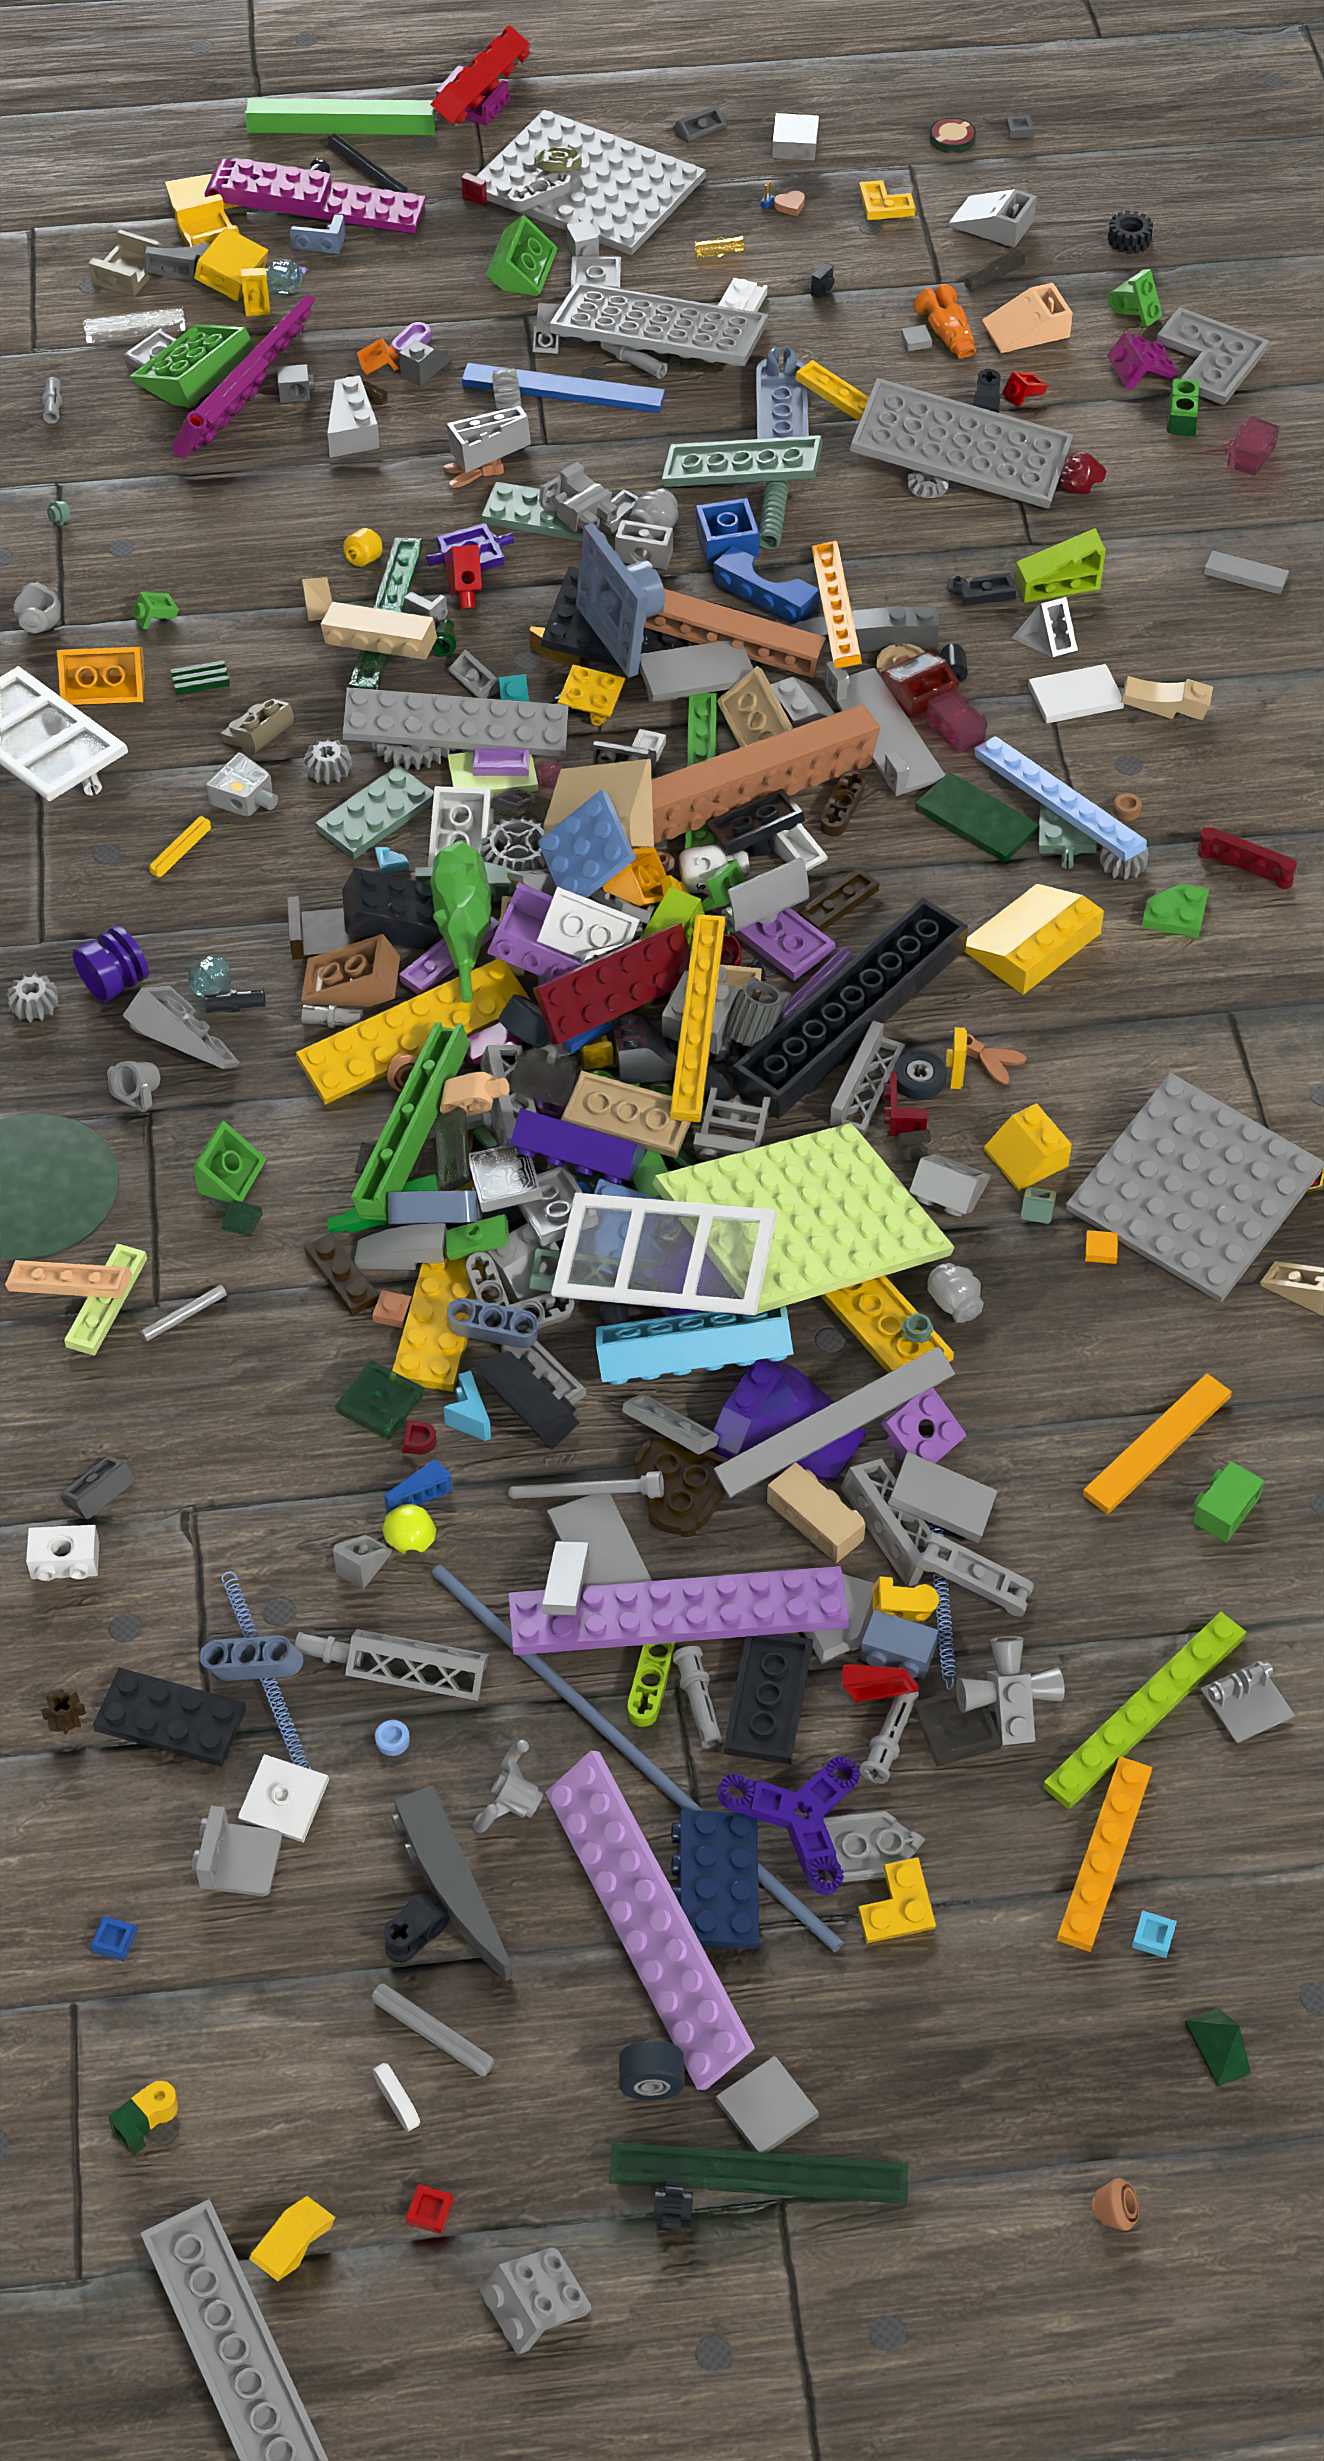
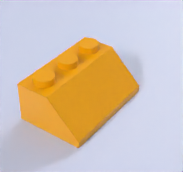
(101, 675)
(640, 879)

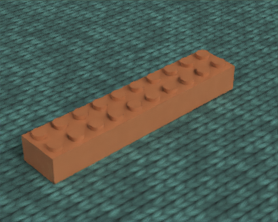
(784, 761)

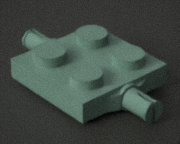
(1062, 837)

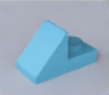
(469, 1412)

